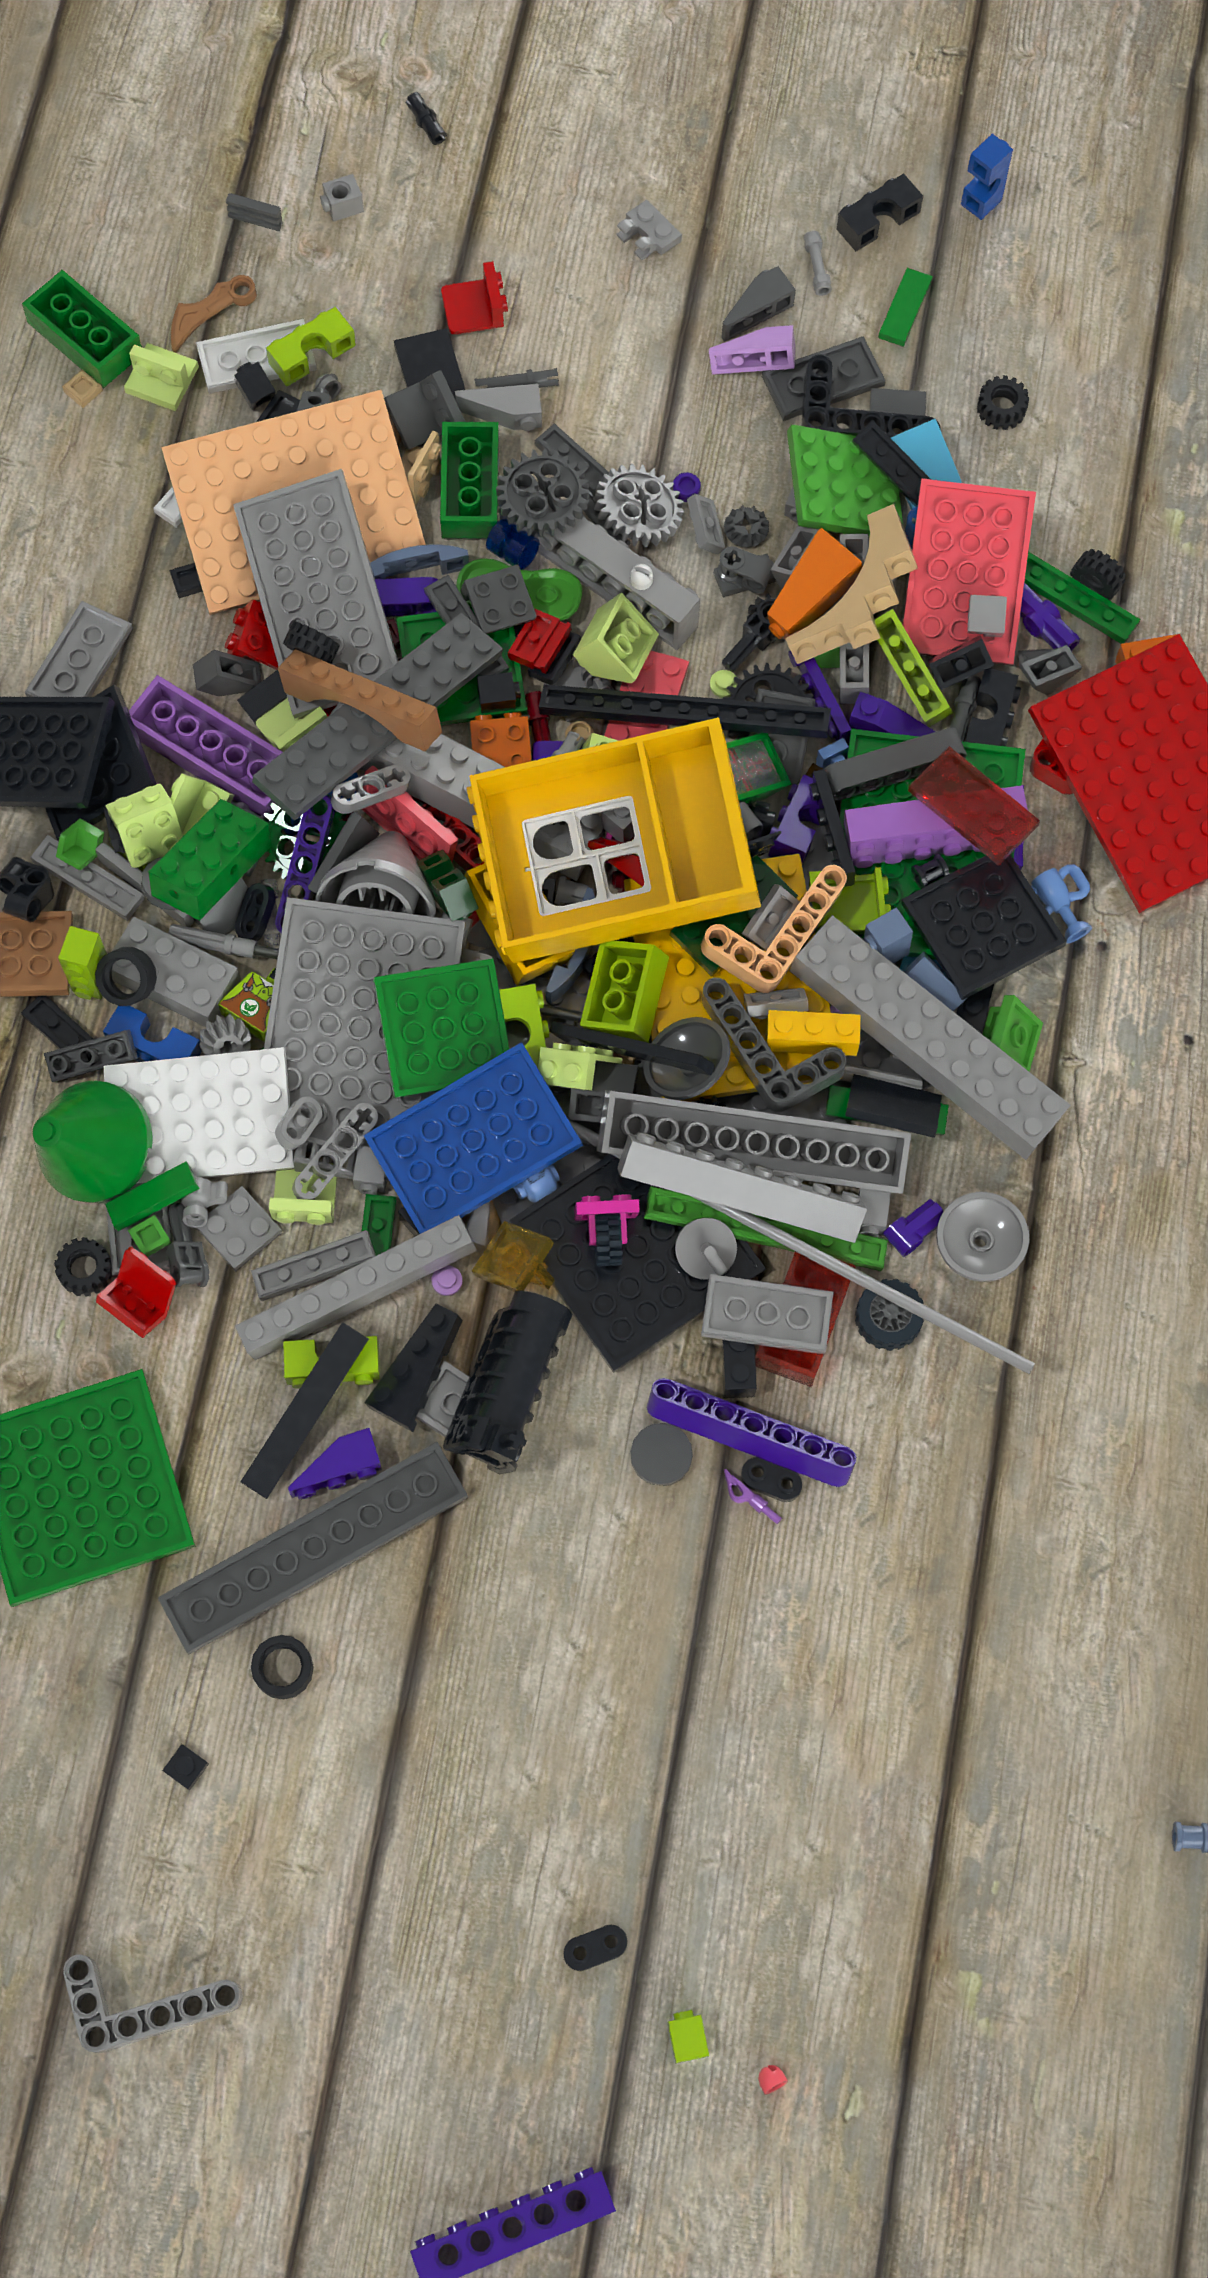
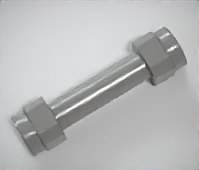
(813, 245)

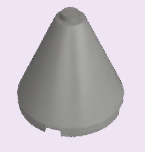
(380, 878)

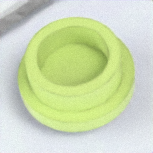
(720, 681)

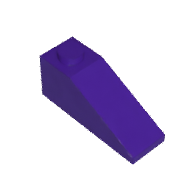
(882, 716)

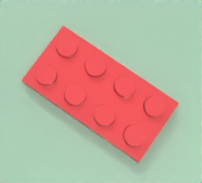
(659, 676)
(412, 821)

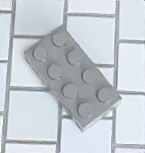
(187, 977)

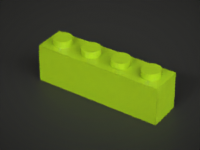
(911, 669)

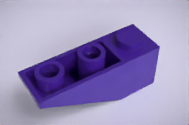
(343, 1460)

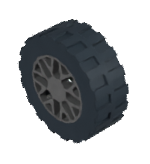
(885, 1322)

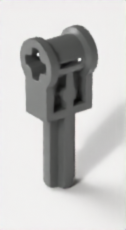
(184, 1255)

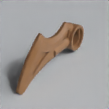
(191, 316)

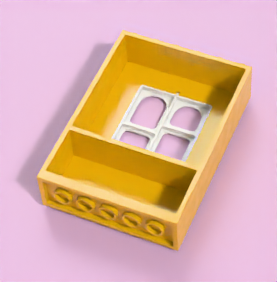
(683, 828)

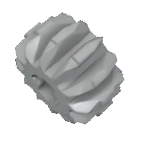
(225, 1036)

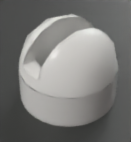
(638, 579)

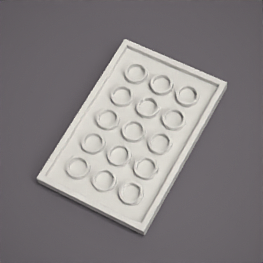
(212, 1111)

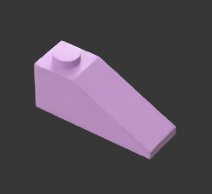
(758, 351)

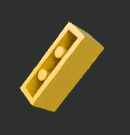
(812, 1032)

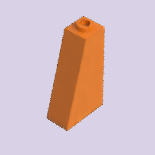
(814, 586)

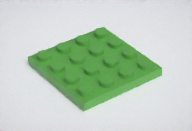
(836, 482)

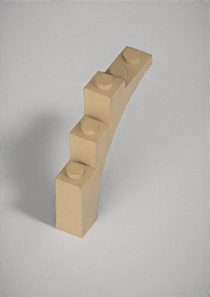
(871, 592)

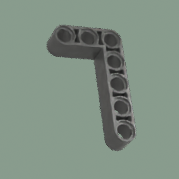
(762, 1054)

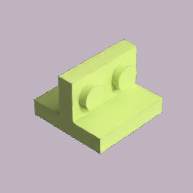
(160, 375)

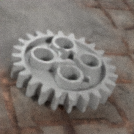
(638, 505)

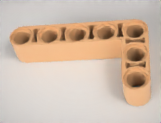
(787, 937)

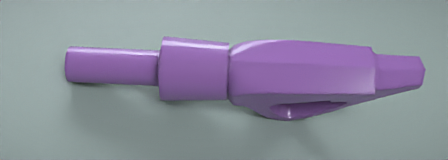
(754, 1500)

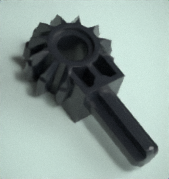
(755, 634)

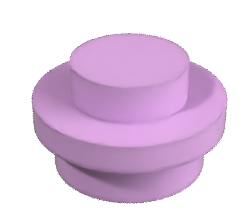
(447, 1280)

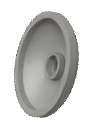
(985, 1218)

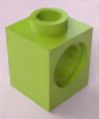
(687, 2037)

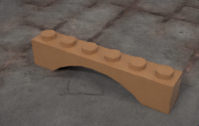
(403, 715)

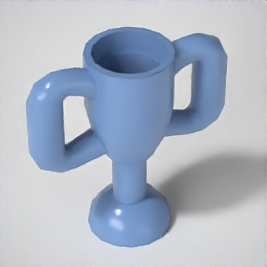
(1058, 899)

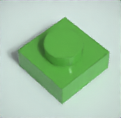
(149, 1236)

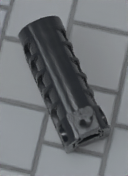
(507, 1381)

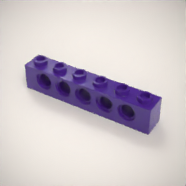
(597, 2205)

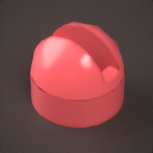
(771, 2079)

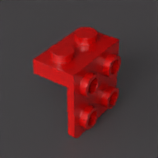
(476, 303)
(252, 636)
(139, 1293)

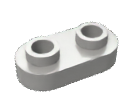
(297, 1125)

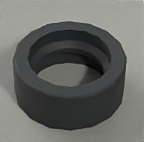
(107, 986)
(261, 1654)

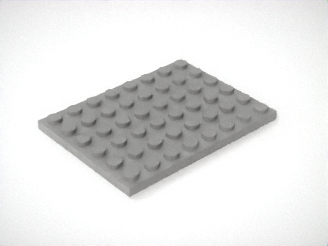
(329, 1008)

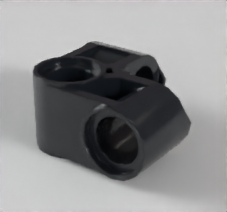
(26, 888)

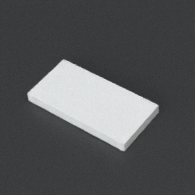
(225, 354)

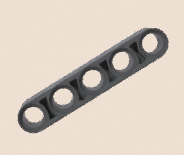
(890, 764)

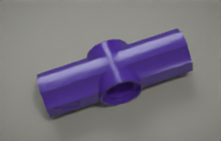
(1044, 620)

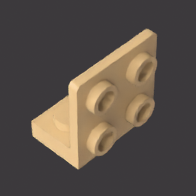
(421, 465)

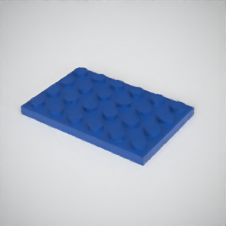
(473, 1139)

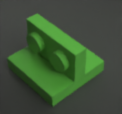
(1014, 1030)

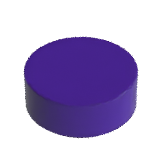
(687, 485)

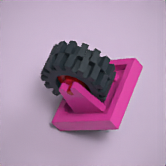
(607, 1225)

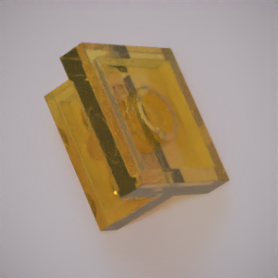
(515, 1259)

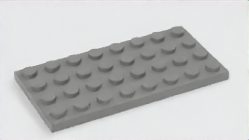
(316, 573)

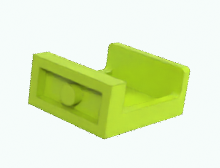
(857, 903)

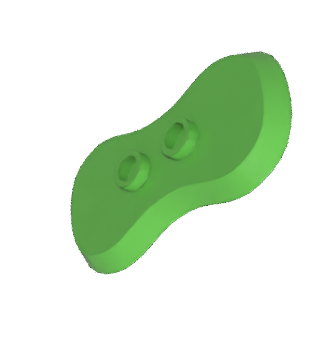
(549, 589)

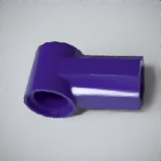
(910, 1232)

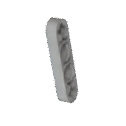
(333, 1150)

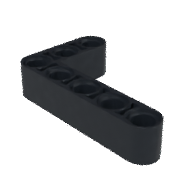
(854, 419)

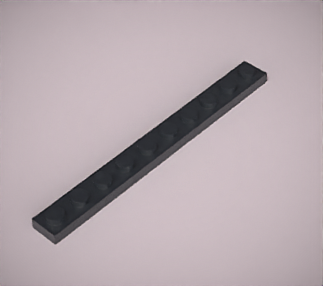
(684, 710)

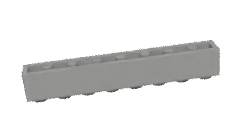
(742, 1187)
(356, 1288)

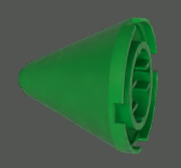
(93, 1141)

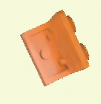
(502, 739)

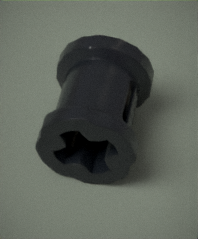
(930, 871)

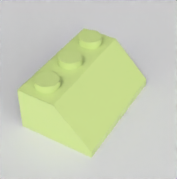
(616, 641)

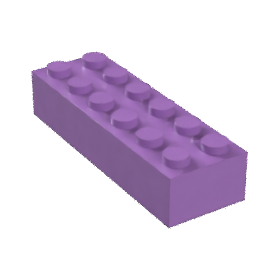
(203, 742)
(904, 832)

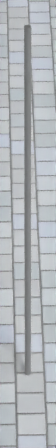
(854, 1275)

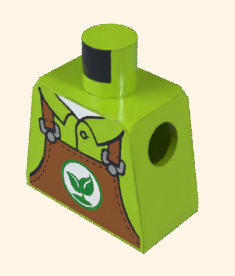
(251, 1002)

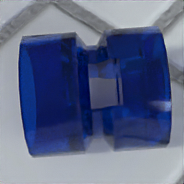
(513, 545)

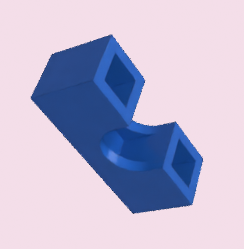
(990, 167)
(175, 1045)

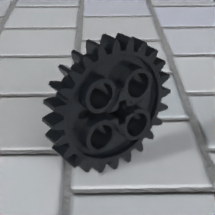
(774, 680)

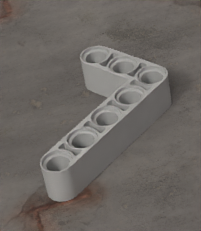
(143, 2014)

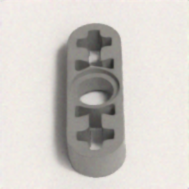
(363, 799)

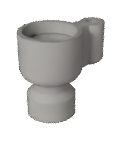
(196, 1203)

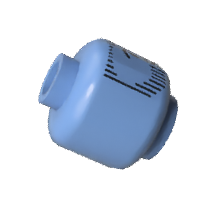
(538, 1185)

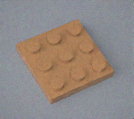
(31, 954)

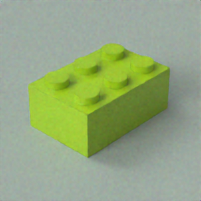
(625, 989)

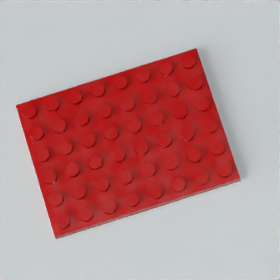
(1139, 766)

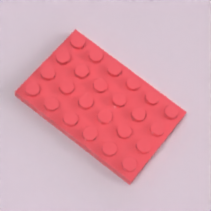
(966, 545)

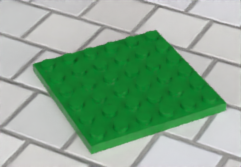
(85, 1489)

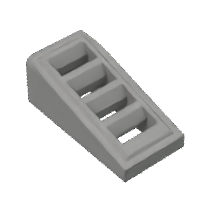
(313, 1145)
(479, 1227)

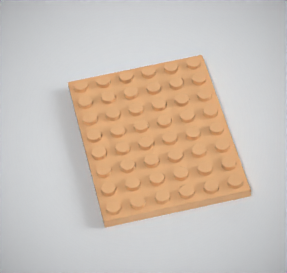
(279, 452)

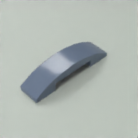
(420, 557)
(564, 978)

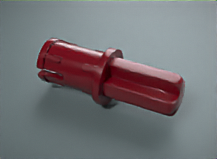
(538, 721)

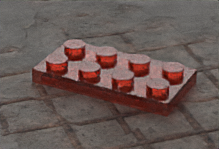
(974, 805)

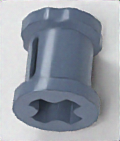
(1190, 1837)

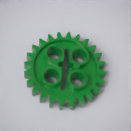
(281, 820)

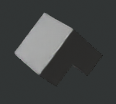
(987, 615)

